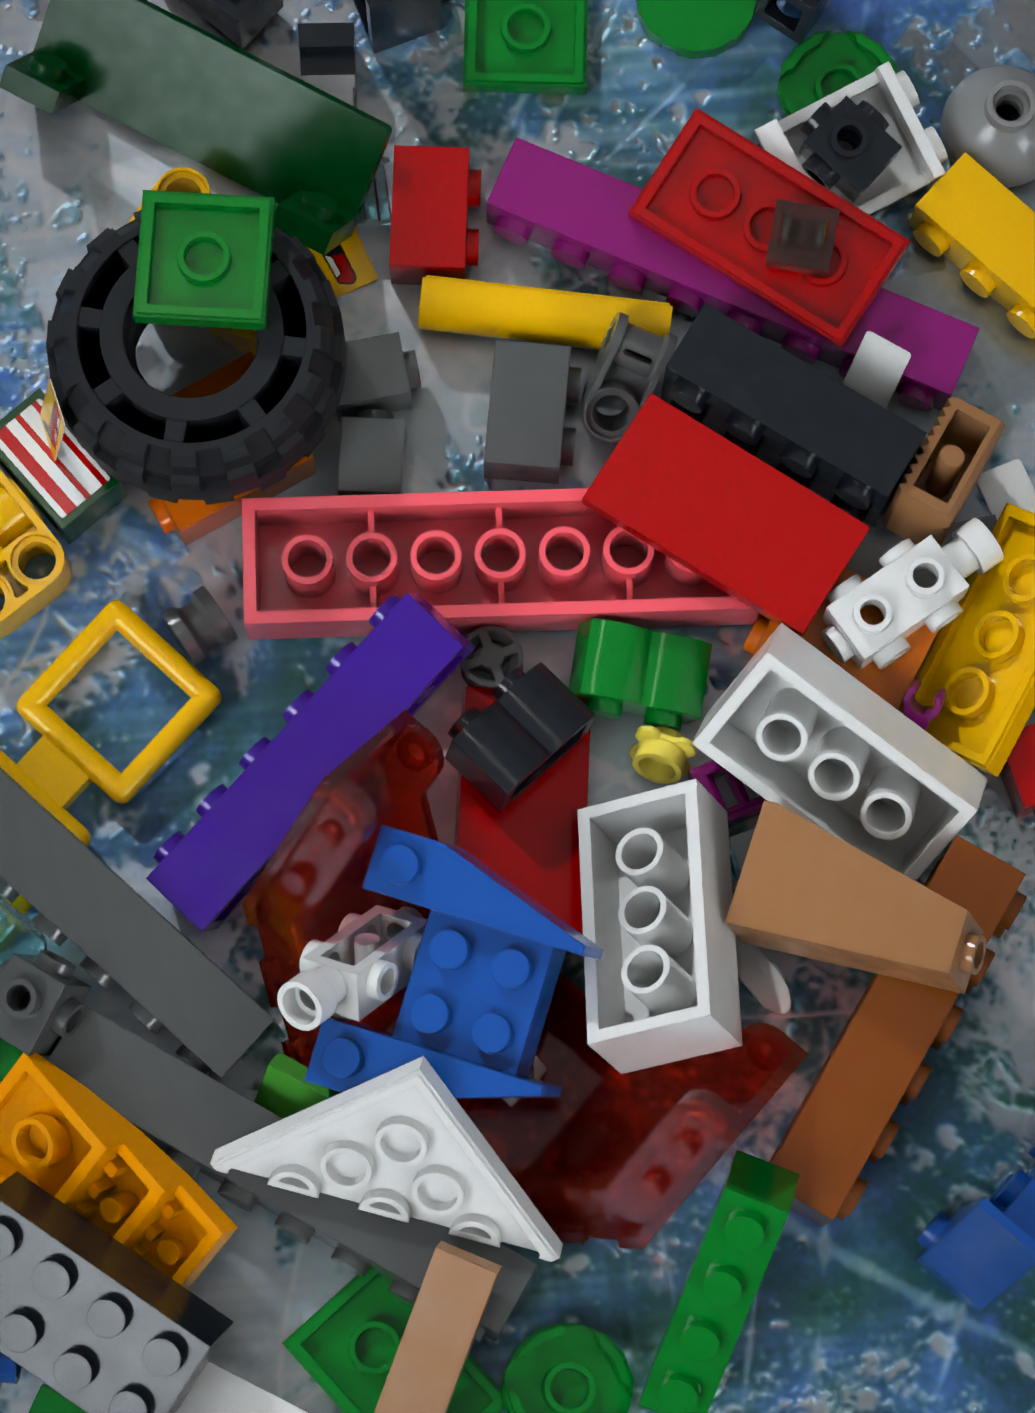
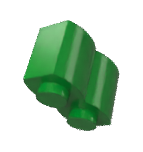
(639, 673)

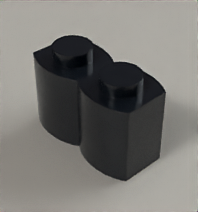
(518, 734)

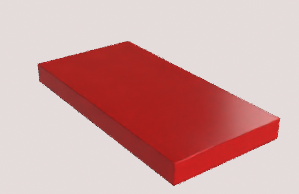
(719, 204)
(725, 515)
(537, 834)

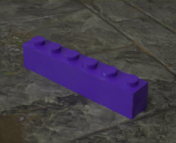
(244, 824)

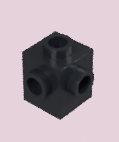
(847, 169)

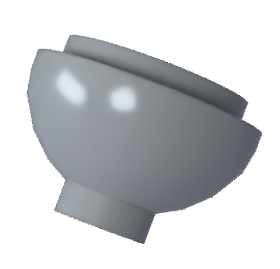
(974, 127)

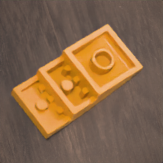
(106, 1170)

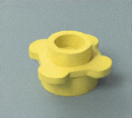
(661, 754)

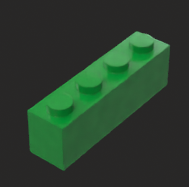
(720, 1286)

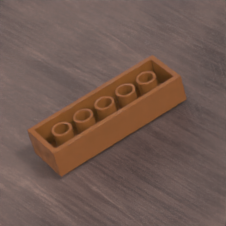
(883, 1049)

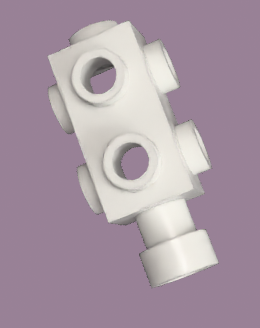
(901, 600)
(353, 968)

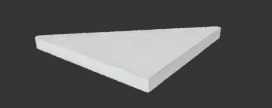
(400, 1154)

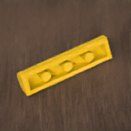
(531, 312)

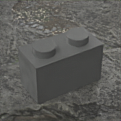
(528, 412)

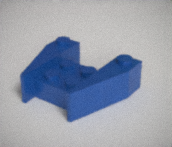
(475, 982)
(984, 1243)

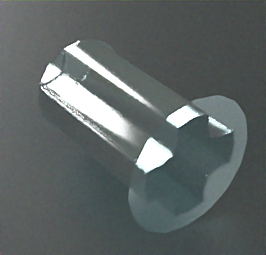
(376, 208)

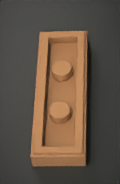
(439, 1332)

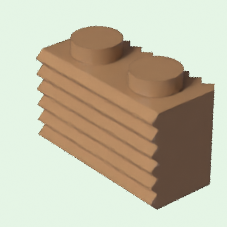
(943, 472)

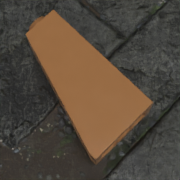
(845, 908)

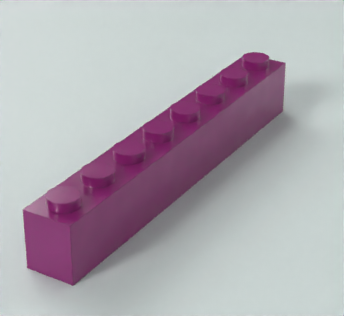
(587, 222)

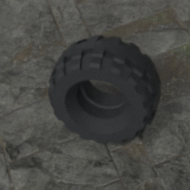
(208, 443)

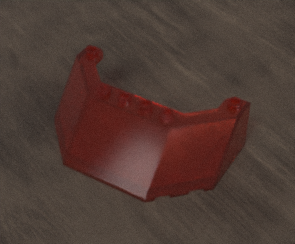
(614, 1145)

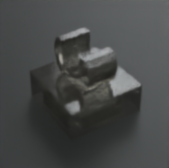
(802, 237)

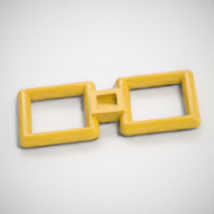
(63, 761)

